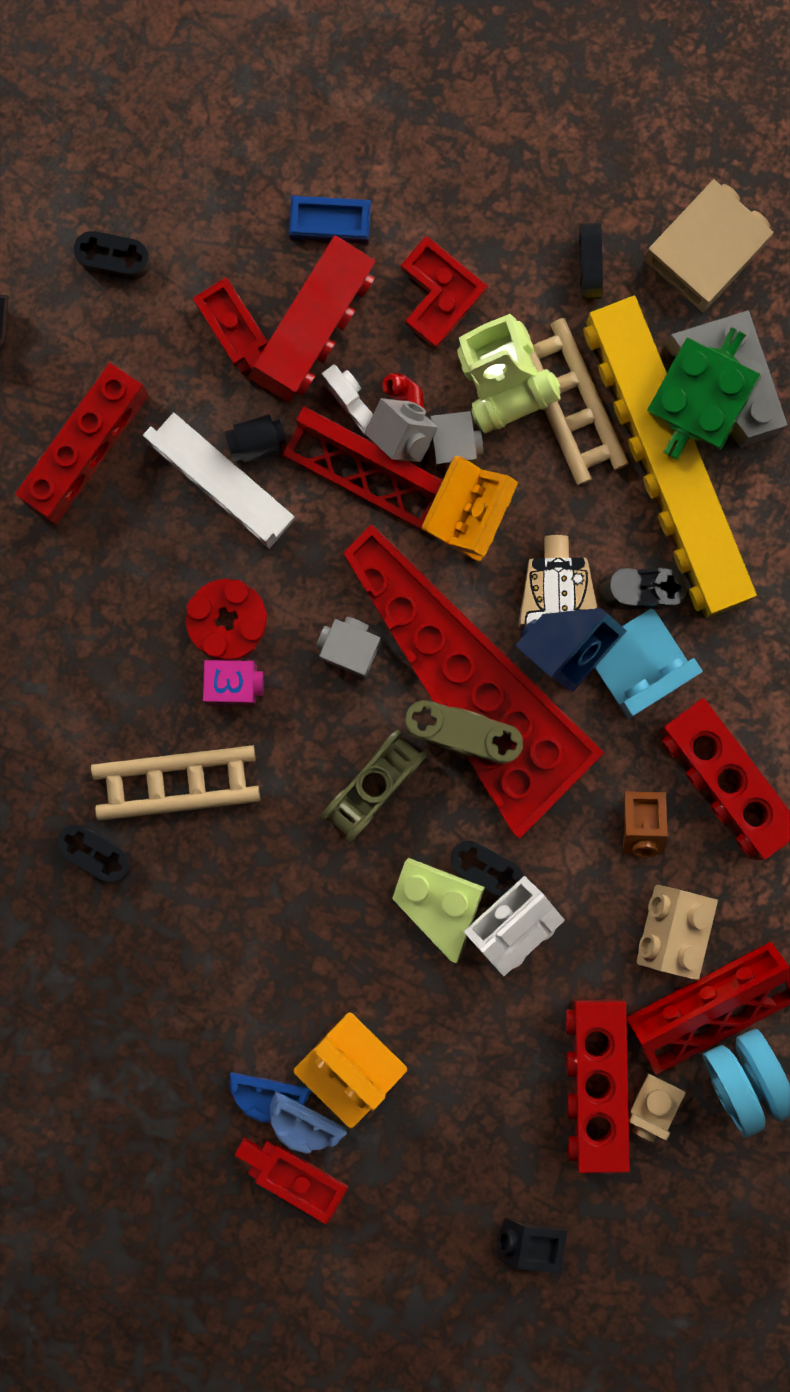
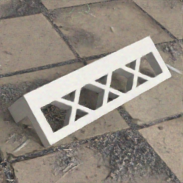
(220, 479)

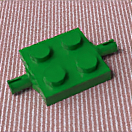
(704, 393)

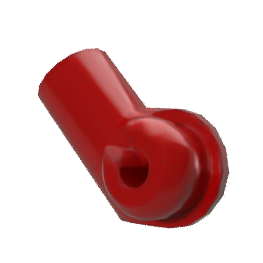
(402, 388)

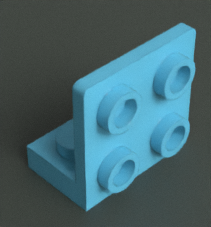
(645, 665)

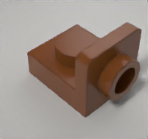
(645, 823)

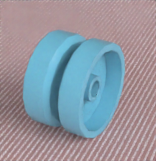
(745, 1085)

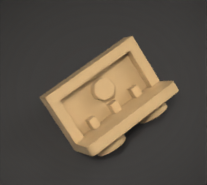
(676, 932)

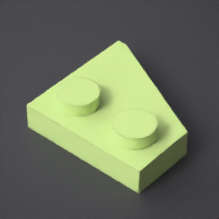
(438, 904)

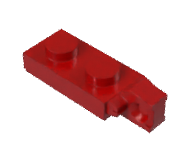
(231, 324)
(293, 1178)

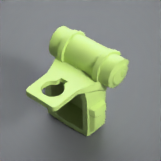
(505, 378)

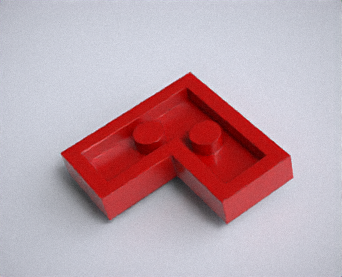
(450, 287)

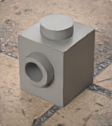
(401, 429)
(455, 438)
(348, 646)

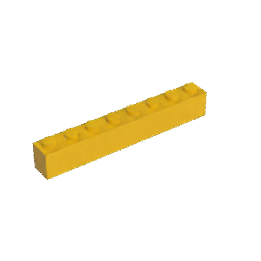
(681, 485)

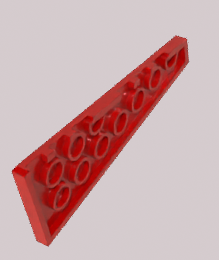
(470, 673)

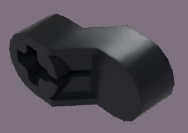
(662, 588)

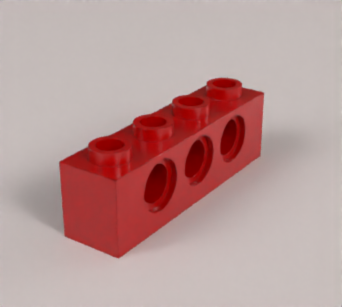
(82, 443)
(752, 787)
(611, 1150)

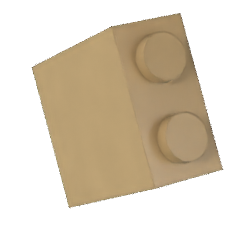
(709, 245)

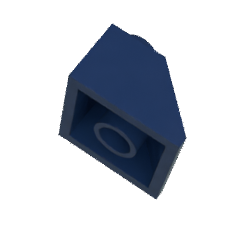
(570, 643)

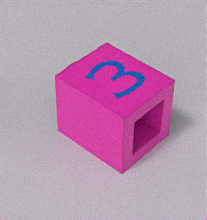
(232, 682)

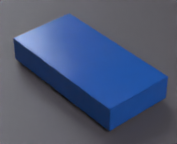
(324, 217)

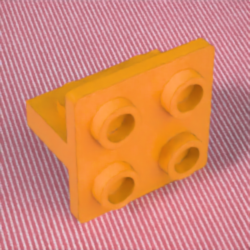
(469, 507)
(350, 1070)

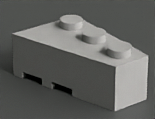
(763, 413)

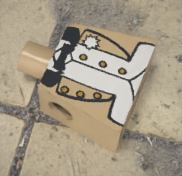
(556, 582)

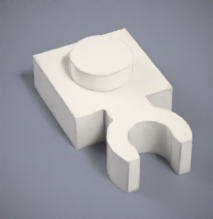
(344, 389)

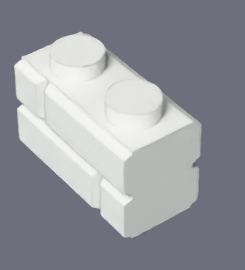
(514, 926)

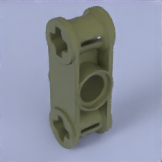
(464, 732)
(390, 768)

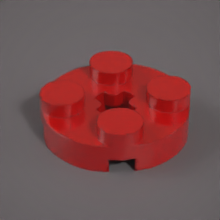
(248, 627)

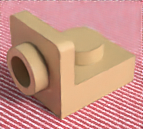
(654, 1108)

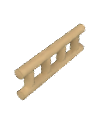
(594, 412)
(154, 769)

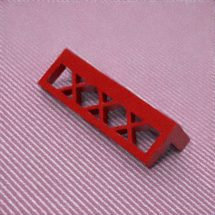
(363, 452)
(712, 1002)

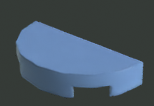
(302, 1127)

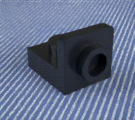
(531, 1246)

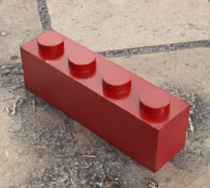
(312, 319)

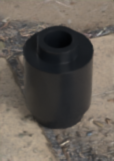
(255, 439)

